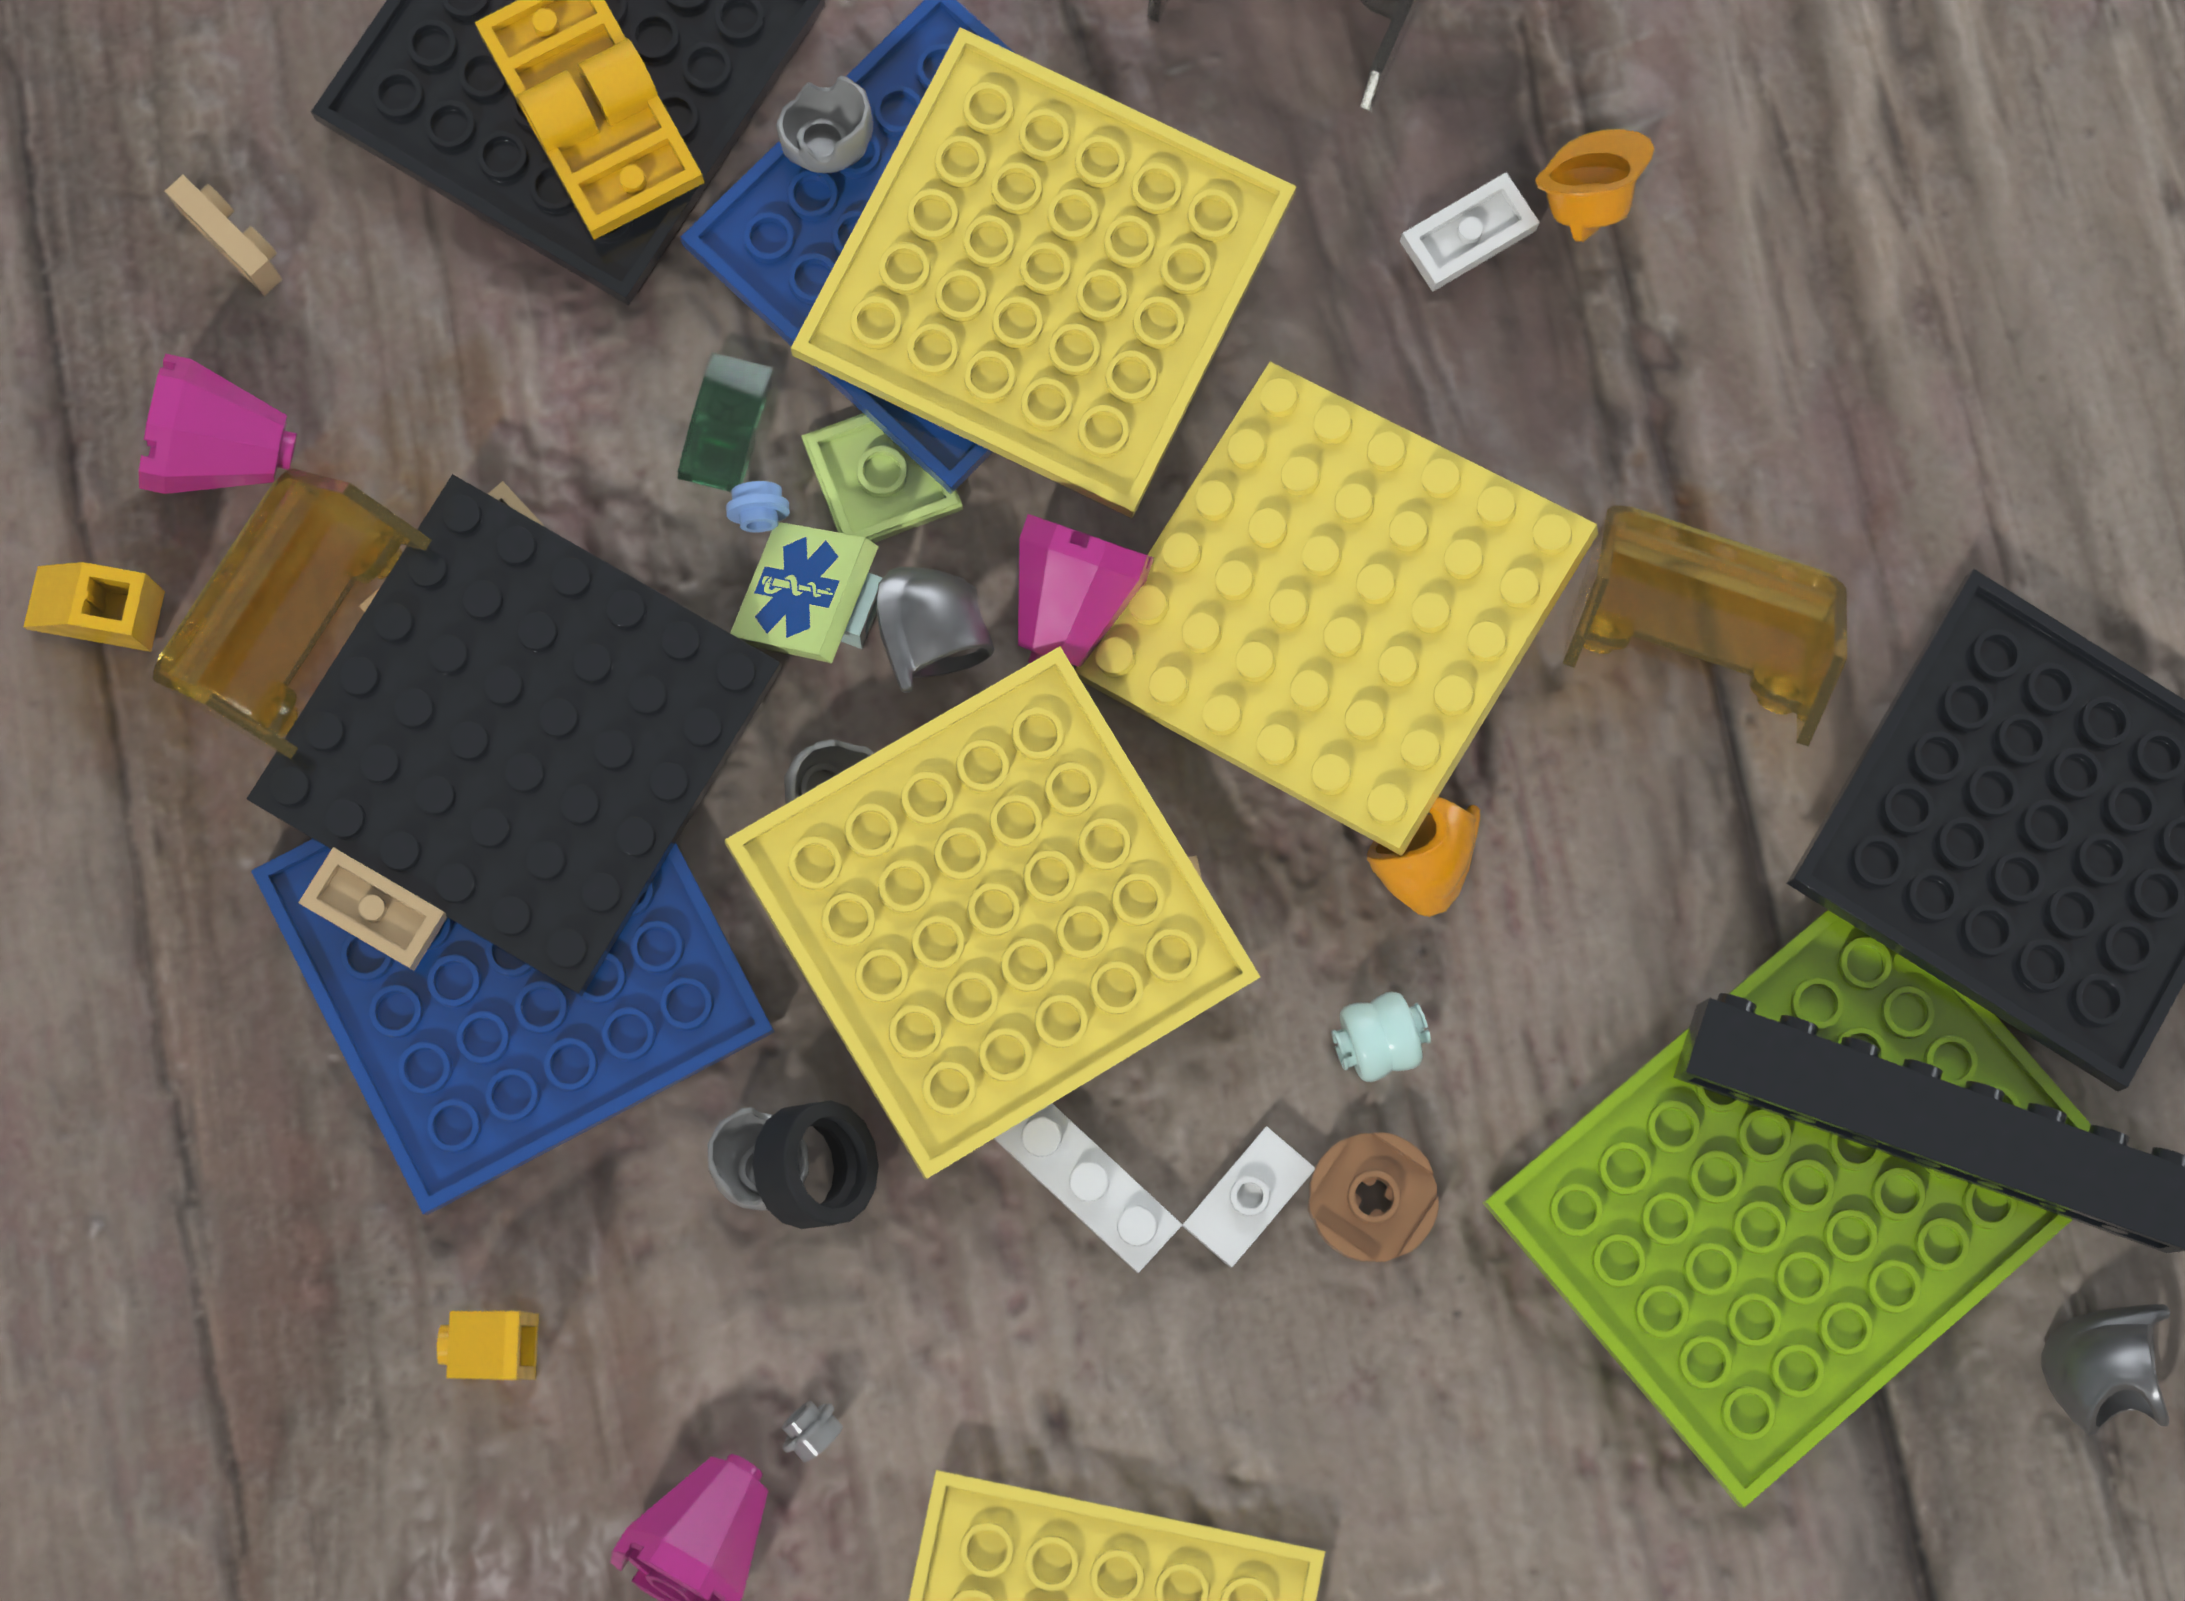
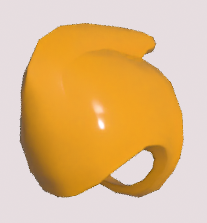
(1434, 862)

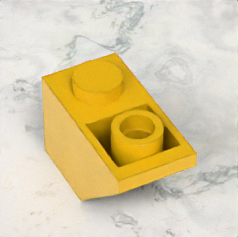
(95, 604)

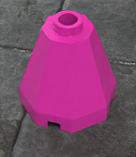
(209, 433)
(1072, 588)
(698, 1535)

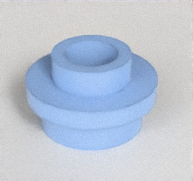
(757, 506)

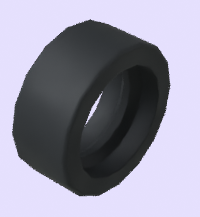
(778, 1170)

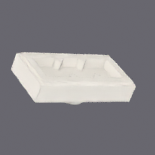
(1248, 1197)

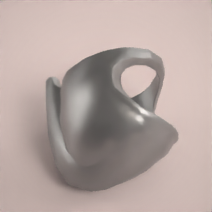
(925, 620)
(2106, 1365)

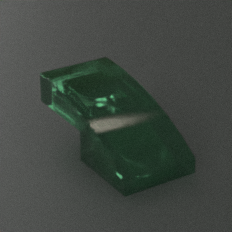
(724, 422)

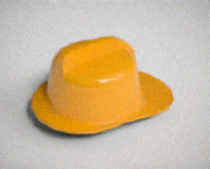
(1595, 179)

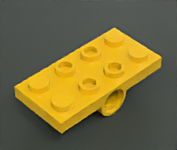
(591, 108)

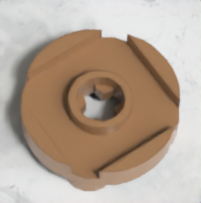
(1409, 1190)

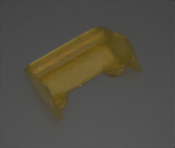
(276, 600)
(1715, 604)

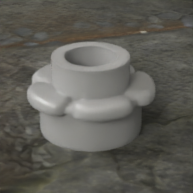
(810, 1430)

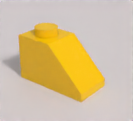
(489, 1345)

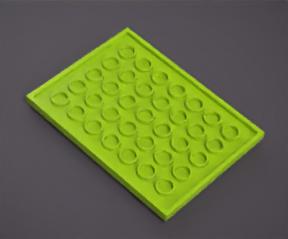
(1761, 1263)

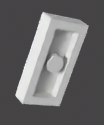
(1469, 231)

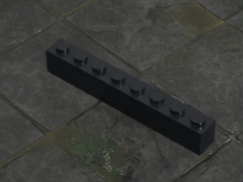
(1935, 1122)

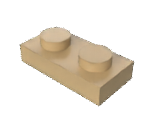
(210, 215)
(373, 909)

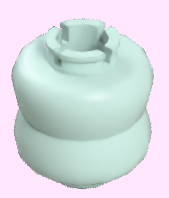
(1381, 1036)

